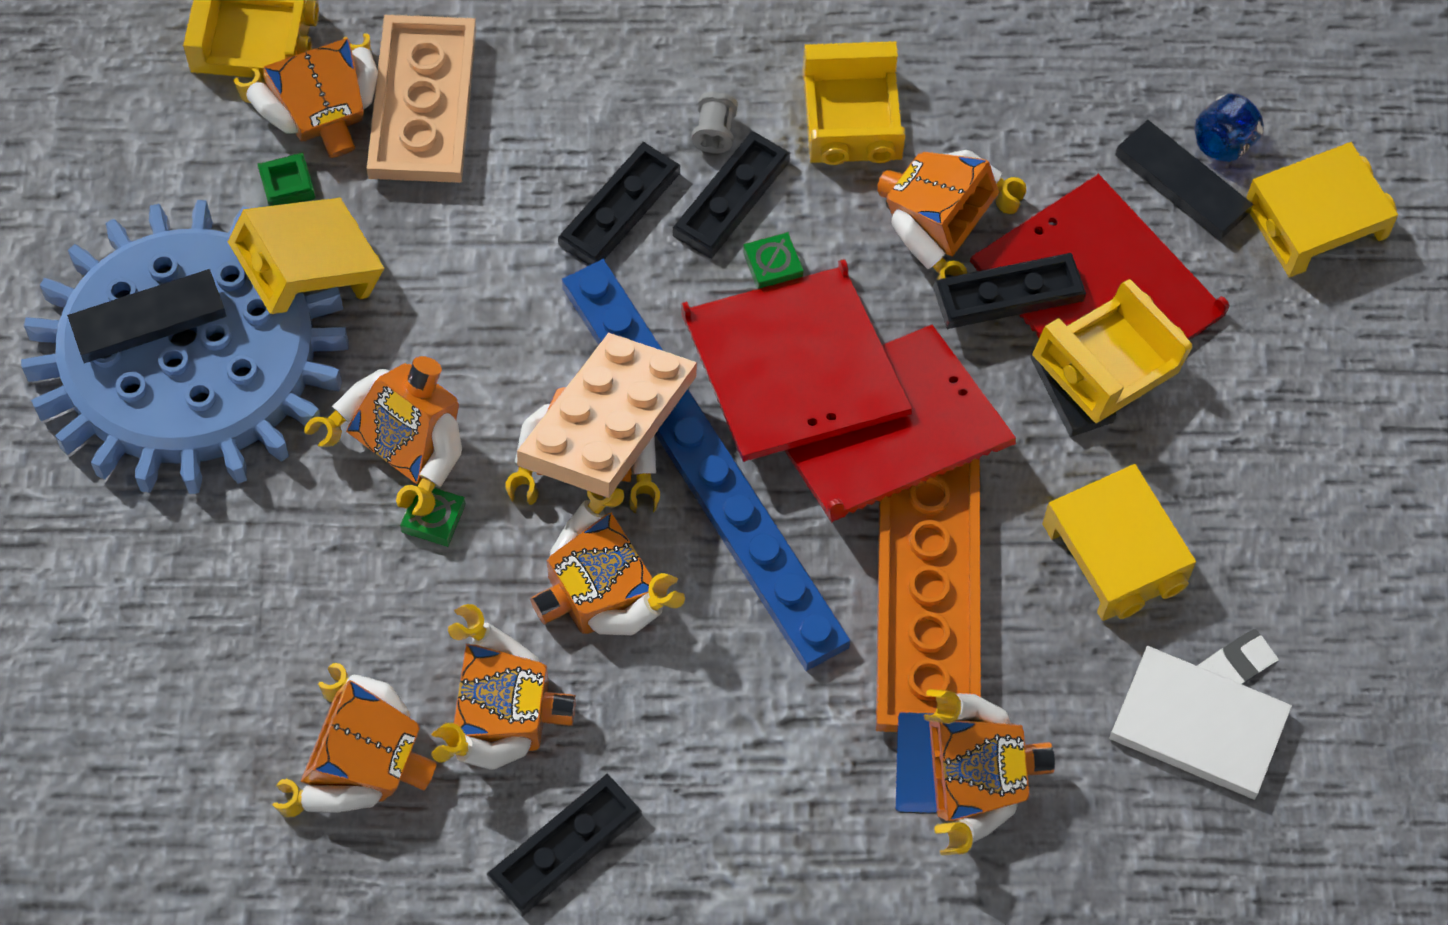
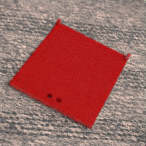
(1108, 249)
(793, 361)
(947, 428)

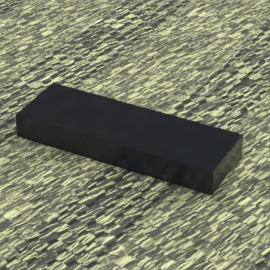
(1184, 179)
(731, 194)
(619, 204)
(1009, 290)
(146, 316)
(564, 844)

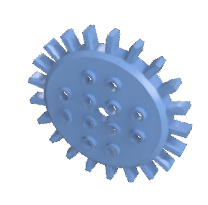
(160, 418)

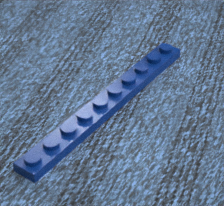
(720, 486)

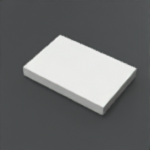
(1200, 722)

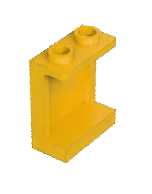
(246, 34)
(852, 102)
(1320, 206)
(303, 250)
(1113, 352)
(1121, 542)

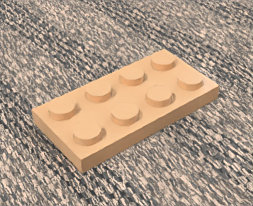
(422, 99)
(607, 415)

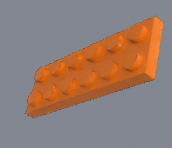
(928, 594)

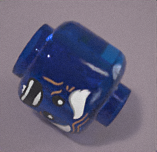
(1228, 127)

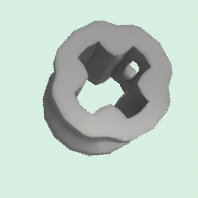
(715, 122)

